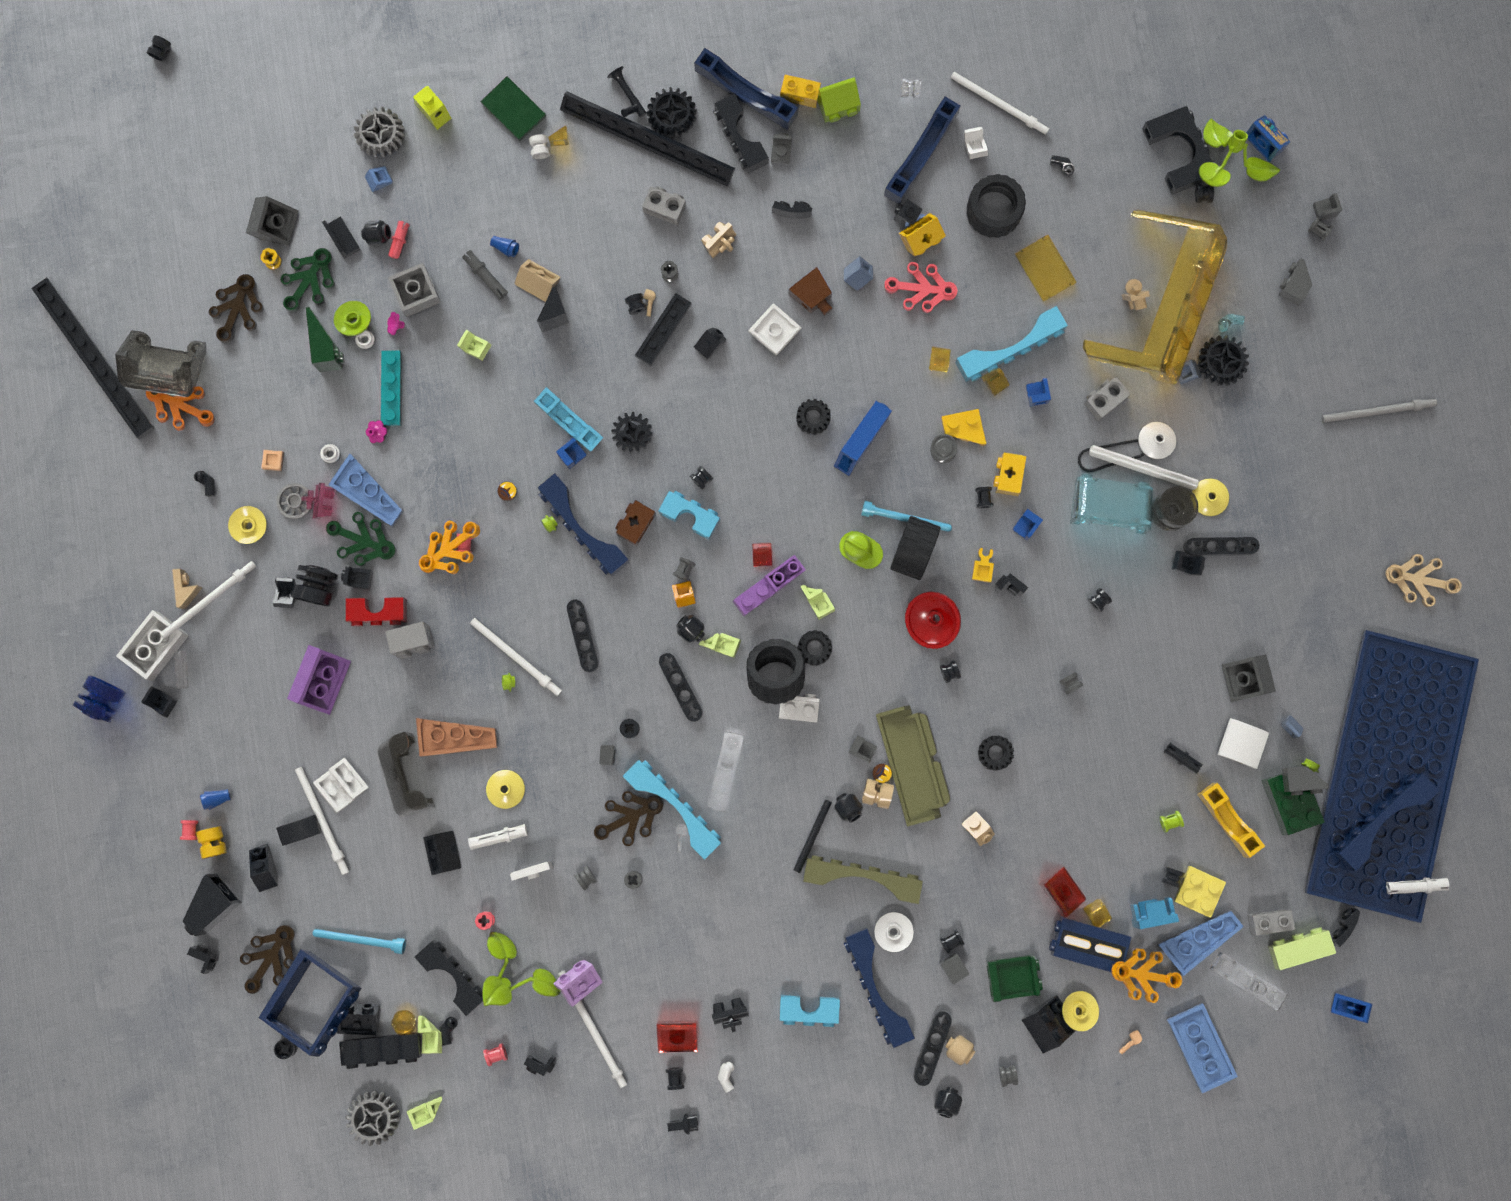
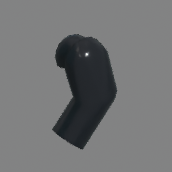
(1064, 163)
(446, 1028)

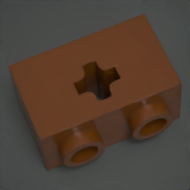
(644, 517)

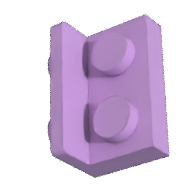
(578, 982)

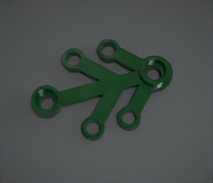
(308, 277)
(363, 540)

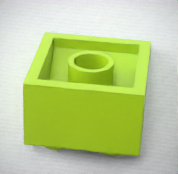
(839, 100)

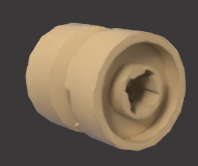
(877, 794)

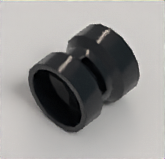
(158, 48)
(282, 1051)

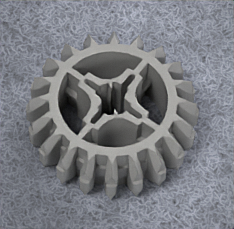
(394, 131)
(376, 1126)

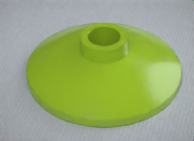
(349, 311)

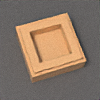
(272, 460)

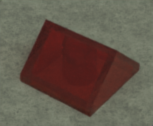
(1063, 892)
(677, 1036)

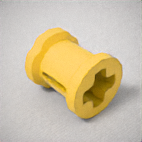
(276, 259)

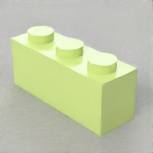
(1301, 948)

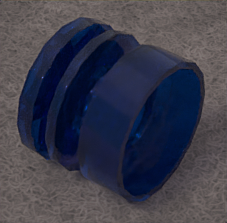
(99, 698)

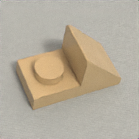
(183, 594)

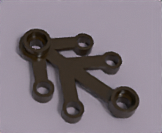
(236, 305)
(631, 816)
(271, 956)

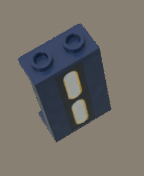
(1088, 944)

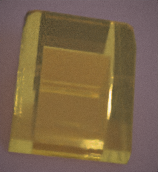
(559, 138)
(939, 359)
(995, 381)
(1097, 913)

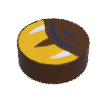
(507, 491)
(882, 773)

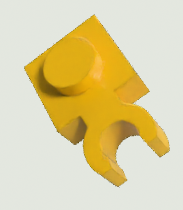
(983, 569)

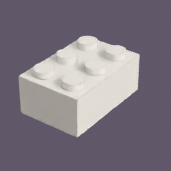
(147, 650)

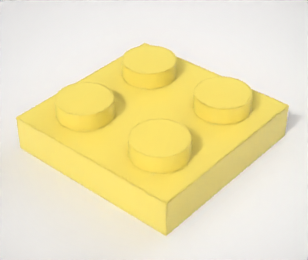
(1199, 891)

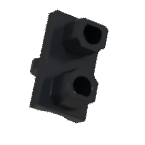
(720, 1015)

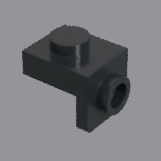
(907, 211)
(710, 342)
(1188, 564)
(356, 577)
(283, 592)
(159, 701)
(201, 952)
(536, 1066)

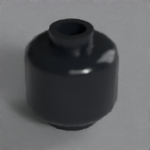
(376, 232)
(690, 628)
(848, 807)
(948, 1103)

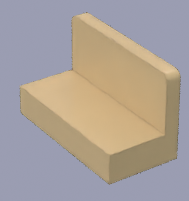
(536, 279)

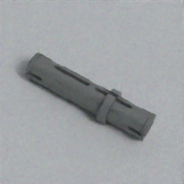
(480, 269)

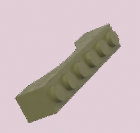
(822, 872)

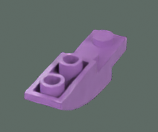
(769, 585)

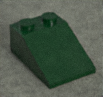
(323, 350)

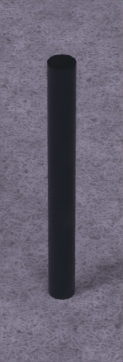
(812, 836)

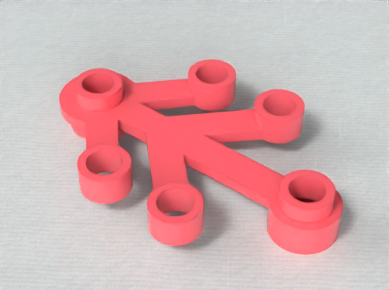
(923, 288)

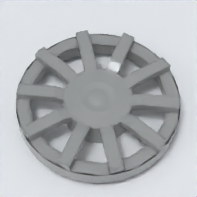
(293, 501)

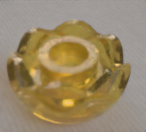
(399, 1027)

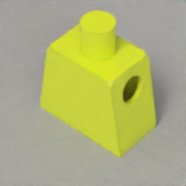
(429, 105)

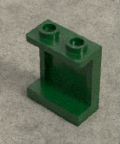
(1014, 977)

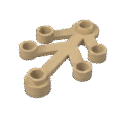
(1419, 579)

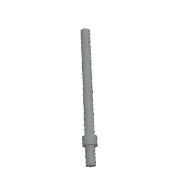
(1415, 405)

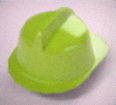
(861, 550)

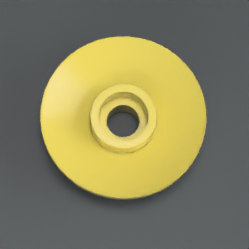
(1206, 505)
(239, 520)
(515, 789)
(1088, 1011)

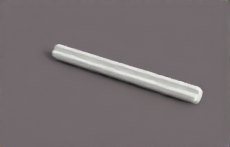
(1143, 467)

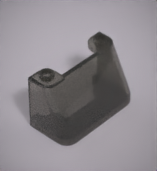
(159, 368)
(390, 754)

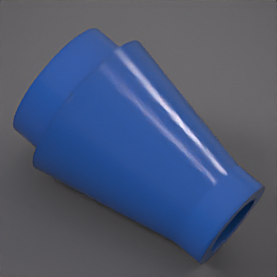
(506, 246)
(212, 799)

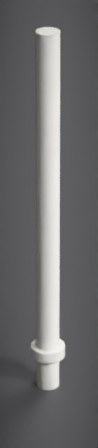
(616, 1073)

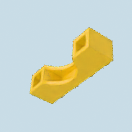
(1221, 809)

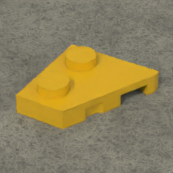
(965, 426)

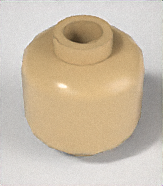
(960, 1050)

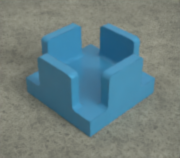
(1153, 913)

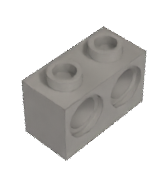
(662, 209)
(1109, 401)
(1271, 922)

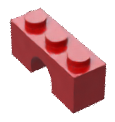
(393, 612)

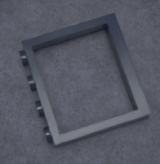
(285, 990)

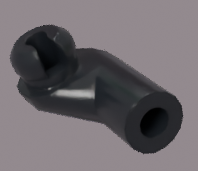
(206, 480)

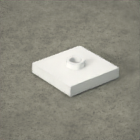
(774, 329)
(531, 872)

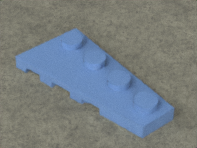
(361, 488)
(1197, 943)

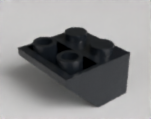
(1048, 1025)

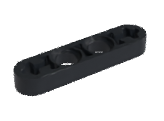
(1221, 546)
(580, 636)
(682, 686)
(935, 1049)

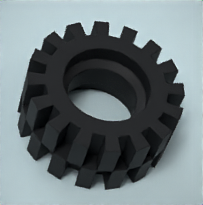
(813, 405)
(826, 647)
(1007, 753)

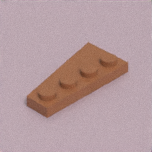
(448, 738)

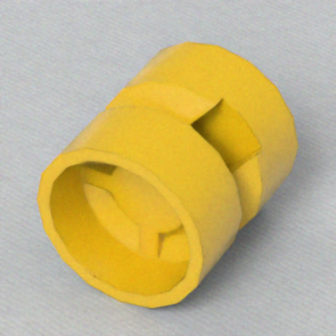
(211, 835)

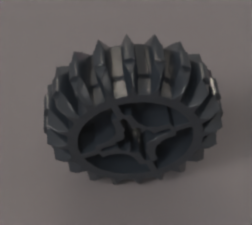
(655, 113)
(1219, 375)

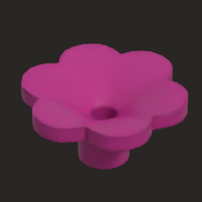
(394, 323)
(376, 431)

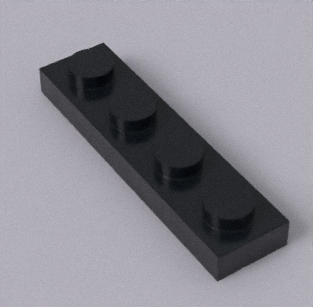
(663, 329)

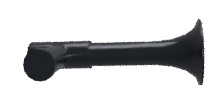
(636, 105)

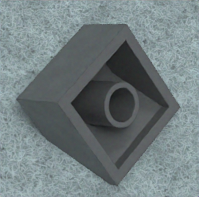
(272, 221)
(1248, 678)

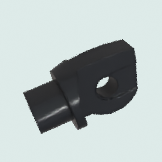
(688, 1124)

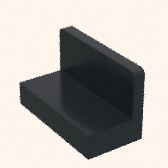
(341, 237)
(442, 852)

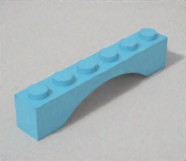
(977, 362)
(701, 838)

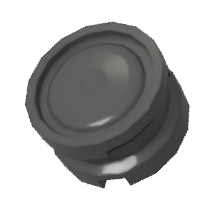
(943, 448)

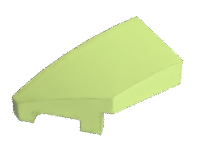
(818, 601)
(722, 644)
(430, 1036)
(424, 1113)

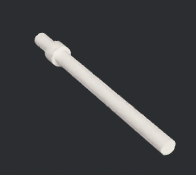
(1030, 121)
(237, 576)
(544, 681)
(337, 855)

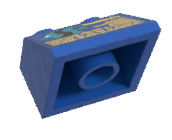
(1267, 138)

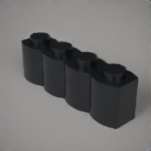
(380, 1049)

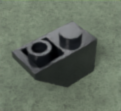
(262, 868)

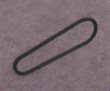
(1105, 446)

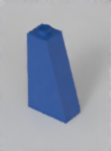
(862, 438)

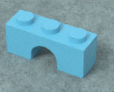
(675, 505)
(825, 1013)

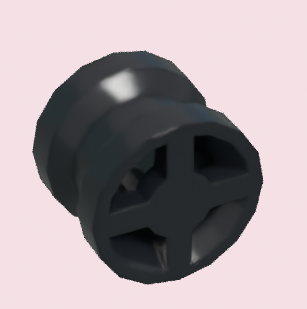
(1204, 193)
(635, 303)
(701, 477)
(1099, 600)
(950, 671)
(631, 726)
(1173, 877)

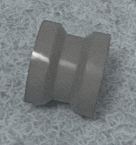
(1071, 683)
(585, 878)
(1008, 1076)

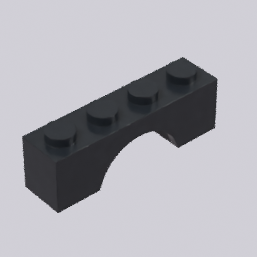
(751, 153)
(467, 995)

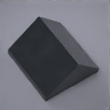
(553, 312)

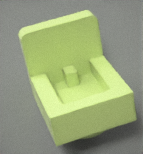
(474, 345)

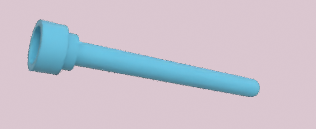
(870, 509)
(397, 945)

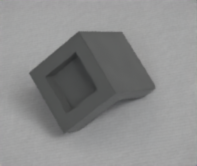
(1328, 207)
(862, 749)
(954, 968)

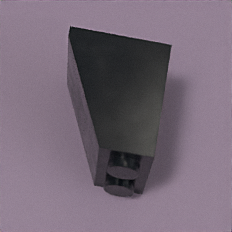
(209, 905)

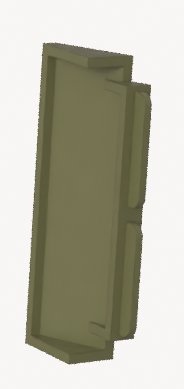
(911, 759)

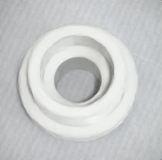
(359, 338)
(324, 453)

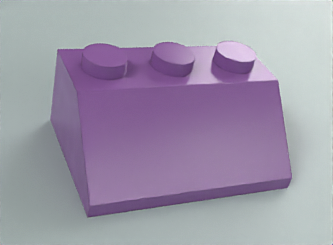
(319, 680)

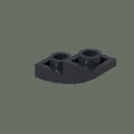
(799, 210)
(299, 830)
(1348, 921)

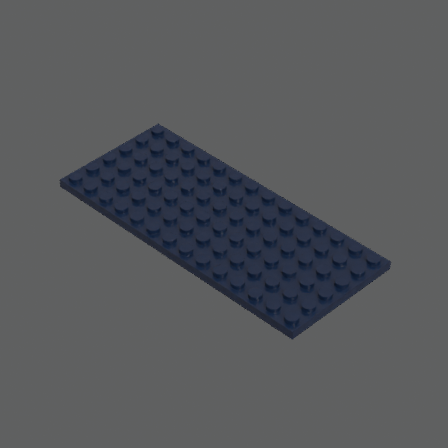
(1398, 721)

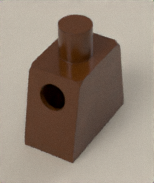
(812, 292)

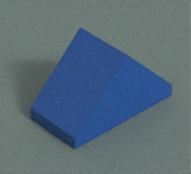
(1351, 1008)

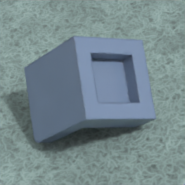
(858, 273)

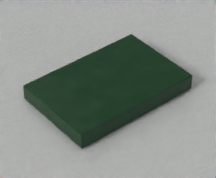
(513, 108)

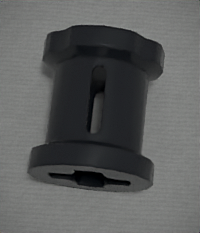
(984, 497)
(952, 941)
(675, 1078)

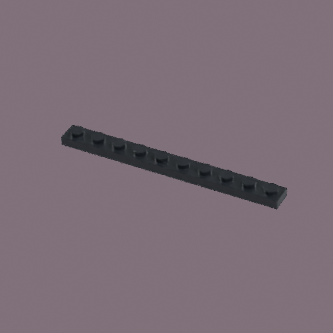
(647, 138)
(92, 358)

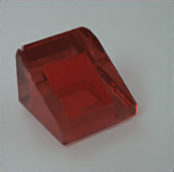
(762, 554)

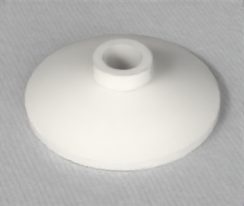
(1149, 443)
(901, 939)

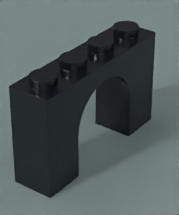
(1180, 124)

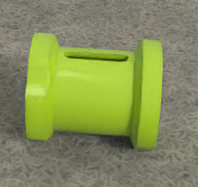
(1171, 821)

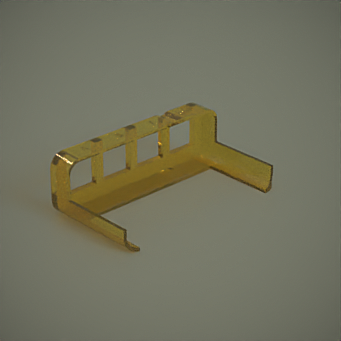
(1180, 306)

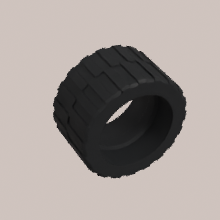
(1006, 186)
(915, 548)
(775, 691)

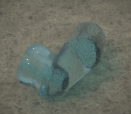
(1228, 320)

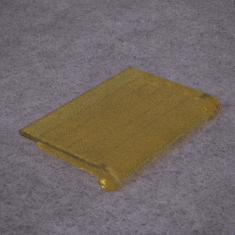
(1045, 268)

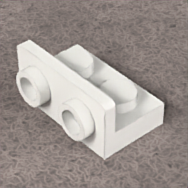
(801, 709)

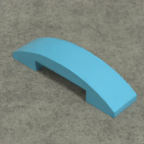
(568, 419)

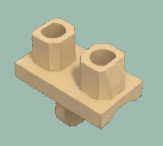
(721, 241)
(1135, 295)

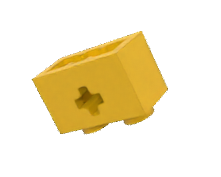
(800, 91)
(922, 234)
(1016, 465)

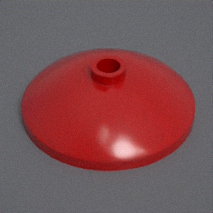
(922, 623)

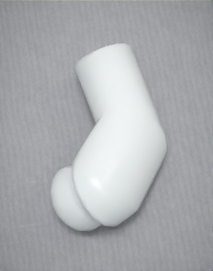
(724, 1074)

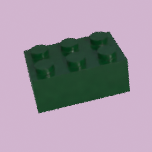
(1291, 811)

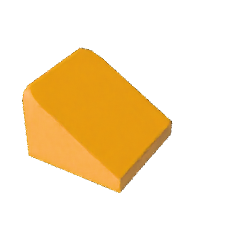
(683, 594)

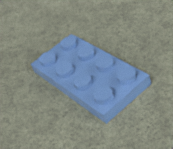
(1202, 1048)

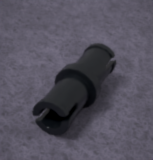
(1183, 758)

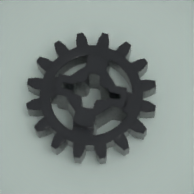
(638, 429)

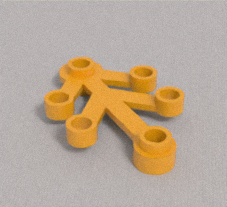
(447, 548)
(1143, 975)

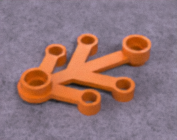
(178, 403)

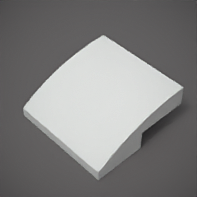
(1243, 743)
(340, 785)

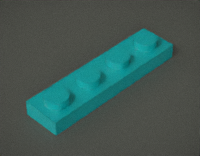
(391, 387)

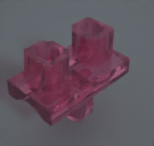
(321, 492)

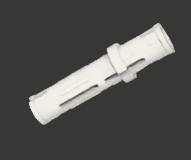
(507, 834)
(1426, 885)

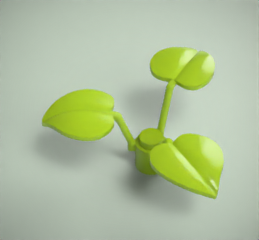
(1217, 136)
(498, 989)

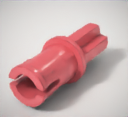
(398, 240)

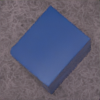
(1038, 393)
(571, 453)
(1027, 524)

